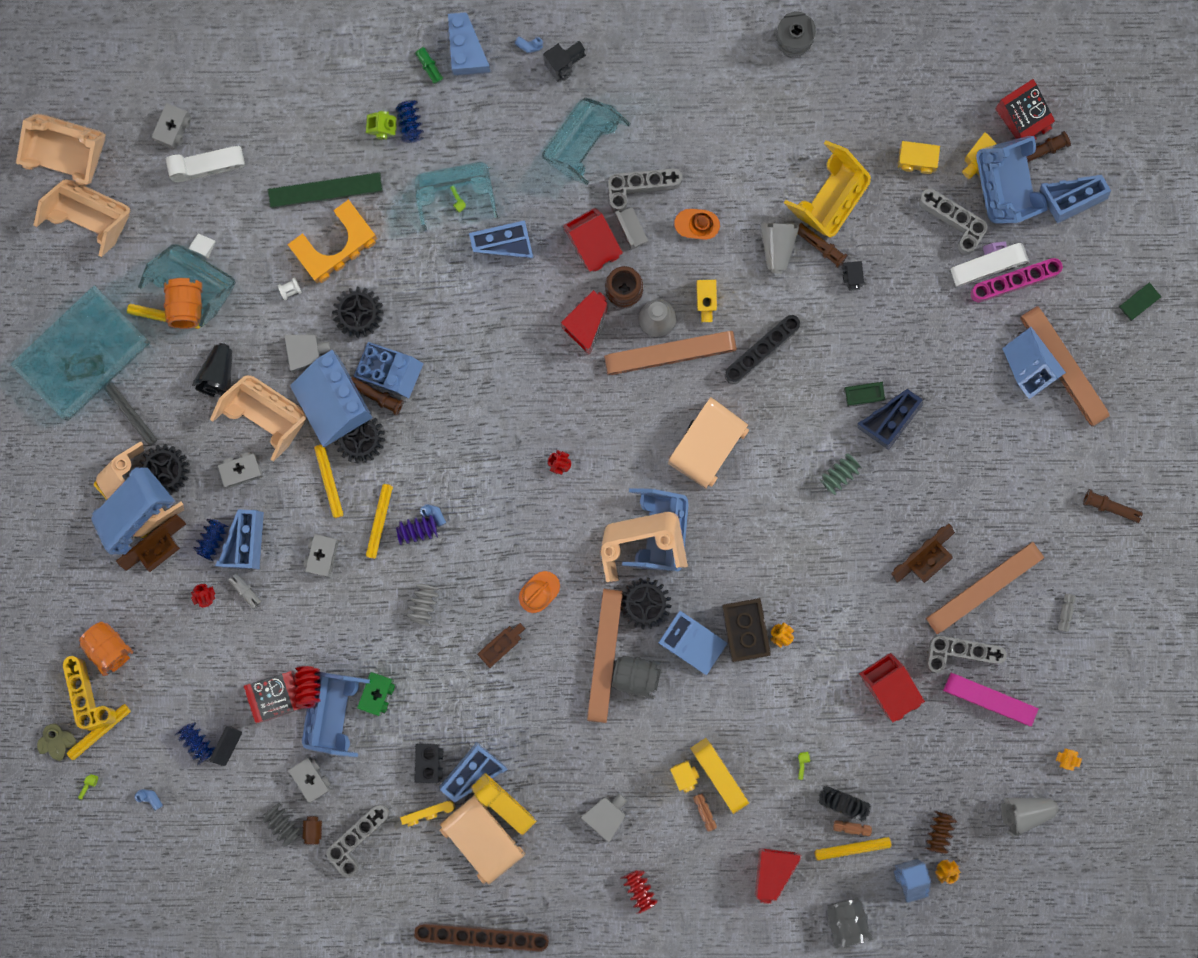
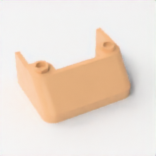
(86, 209)
(265, 408)
(111, 479)
(663, 526)

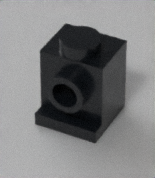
(853, 275)

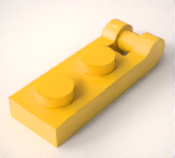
(429, 813)

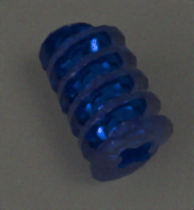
(407, 122)
(210, 539)
(195, 742)

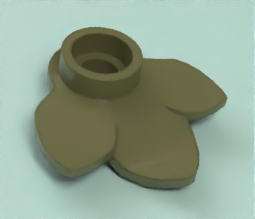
(55, 745)

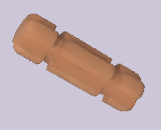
(705, 812)
(852, 828)

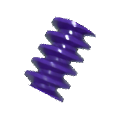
(416, 529)

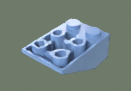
(1032, 363)
(388, 369)
(692, 643)

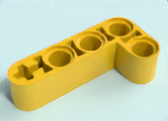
(84, 691)
(719, 775)
(493, 795)

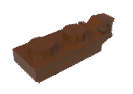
(501, 645)

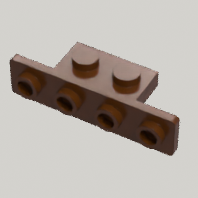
(155, 547)
(928, 558)

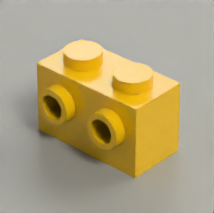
(918, 157)
(685, 776)

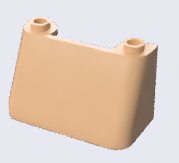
(60, 147)
(708, 443)
(481, 840)

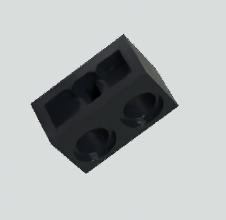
(422, 763)

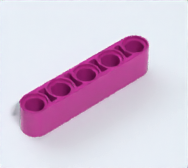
(1023, 274)
(991, 699)

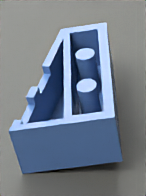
(465, 48)
(1074, 196)
(503, 240)
(244, 541)
(469, 770)
(913, 879)

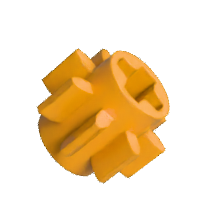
(782, 635)
(1068, 759)
(947, 871)

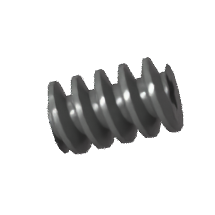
(281, 825)

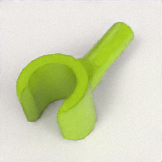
(460, 204)
(803, 758)
(89, 780)

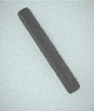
(130, 414)

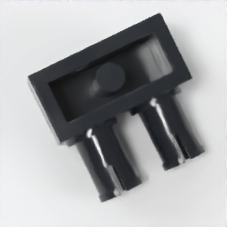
(560, 61)

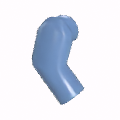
(531, 46)
(435, 511)
(148, 796)

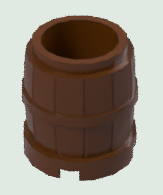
(618, 277)

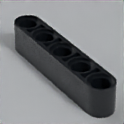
(766, 341)

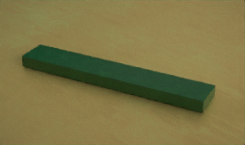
(325, 190)

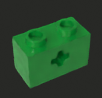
(368, 702)

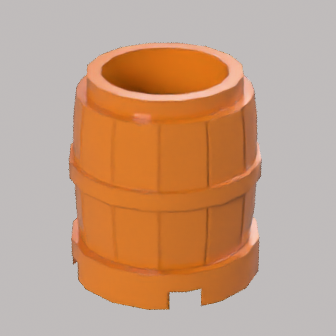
(182, 303)
(105, 647)

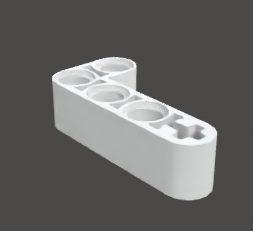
(205, 164)
(990, 264)

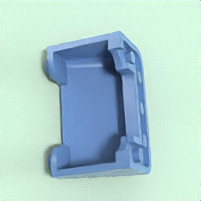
(1008, 181)
(129, 509)

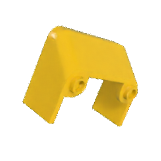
(837, 195)

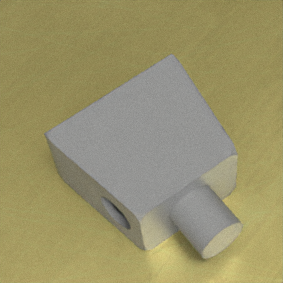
(304, 350)
(606, 816)

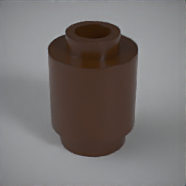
(312, 830)

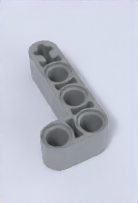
(645, 186)
(950, 218)
(967, 652)
(360, 836)

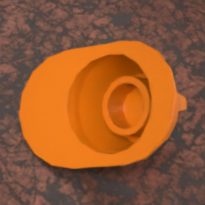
(697, 224)
(539, 592)

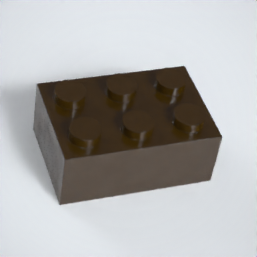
(746, 630)

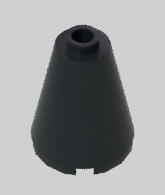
(215, 372)

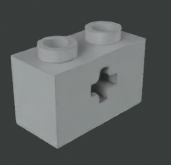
(169, 117)
(251, 471)
(325, 565)
(300, 775)

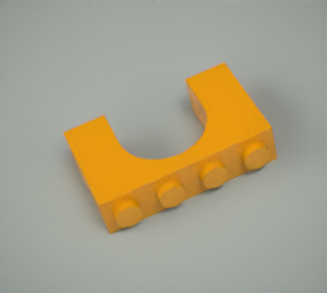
(359, 237)

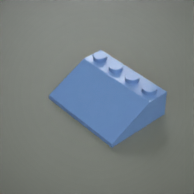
(330, 399)

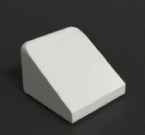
(202, 245)

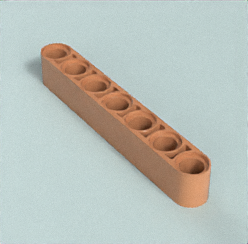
(670, 352)
(1073, 379)
(985, 588)
(604, 655)

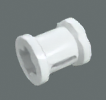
(289, 288)

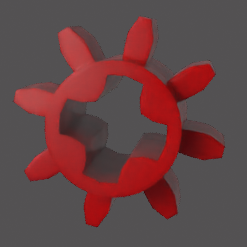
(559, 462)
(203, 595)

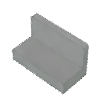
(631, 228)

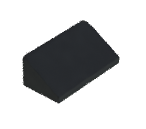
(225, 746)

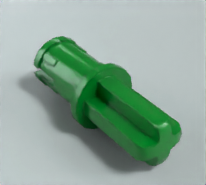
(429, 65)

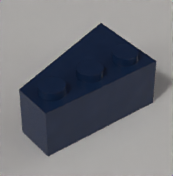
(891, 420)

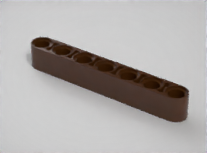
(472, 940)

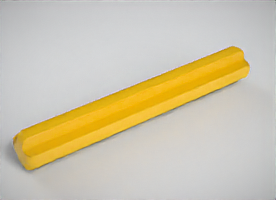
(148, 312)
(328, 480)
(379, 521)
(96, 734)
(854, 848)

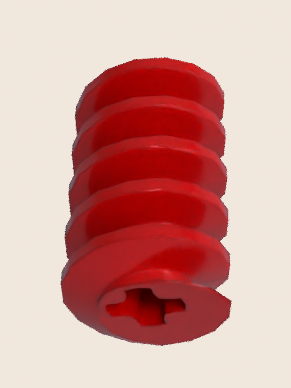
(306, 687)
(639, 890)

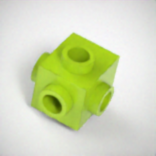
(381, 124)

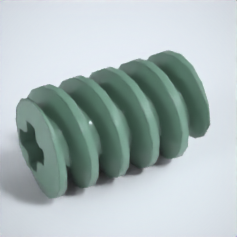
(840, 473)

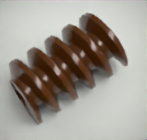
(941, 833)

